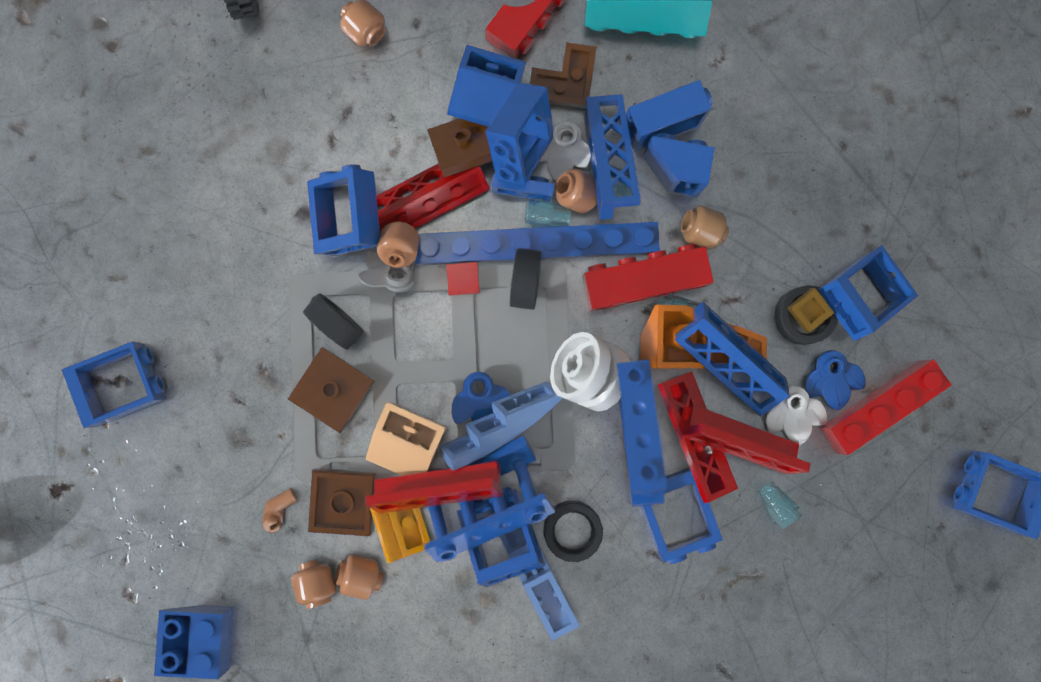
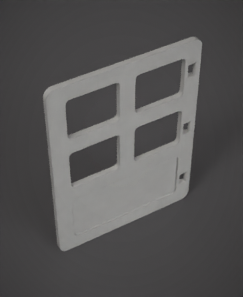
(488, 337)

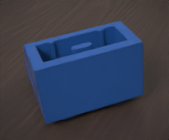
(483, 85)
(680, 165)
(194, 642)

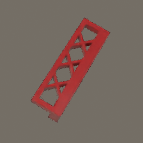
(429, 199)
(743, 441)
(706, 463)
(436, 488)

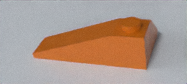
(662, 350)

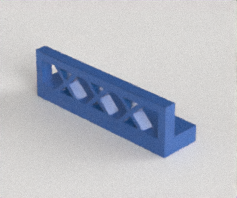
(600, 159)
(747, 360)

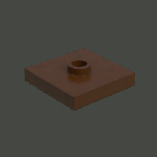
(460, 145)
(331, 390)
(340, 502)

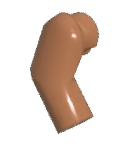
(275, 508)

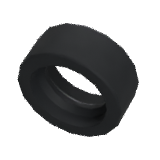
(525, 278)
(333, 321)
(787, 330)
(589, 548)

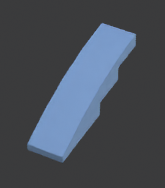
(508, 420)
(542, 589)

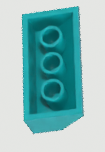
(658, 17)

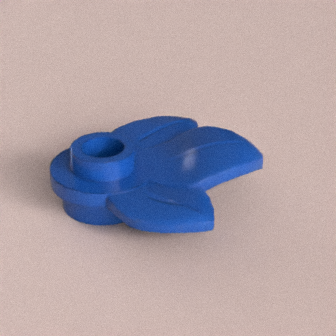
(834, 384)
(476, 405)

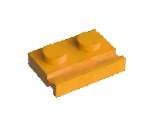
(401, 533)

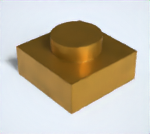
(810, 310)

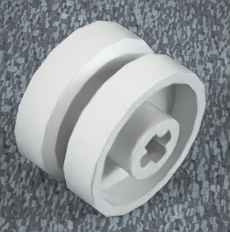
(587, 371)

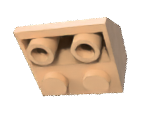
(405, 441)

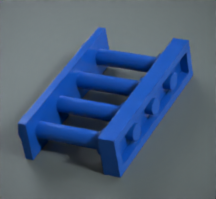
(641, 433)
(511, 456)

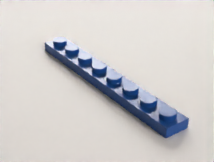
(552, 241)

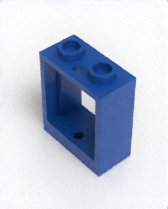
(668, 114)
(514, 156)
(362, 206)
(850, 306)
(84, 392)
(1028, 517)
(703, 543)
(519, 565)

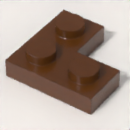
(574, 82)

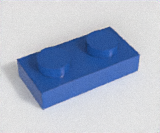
(533, 188)

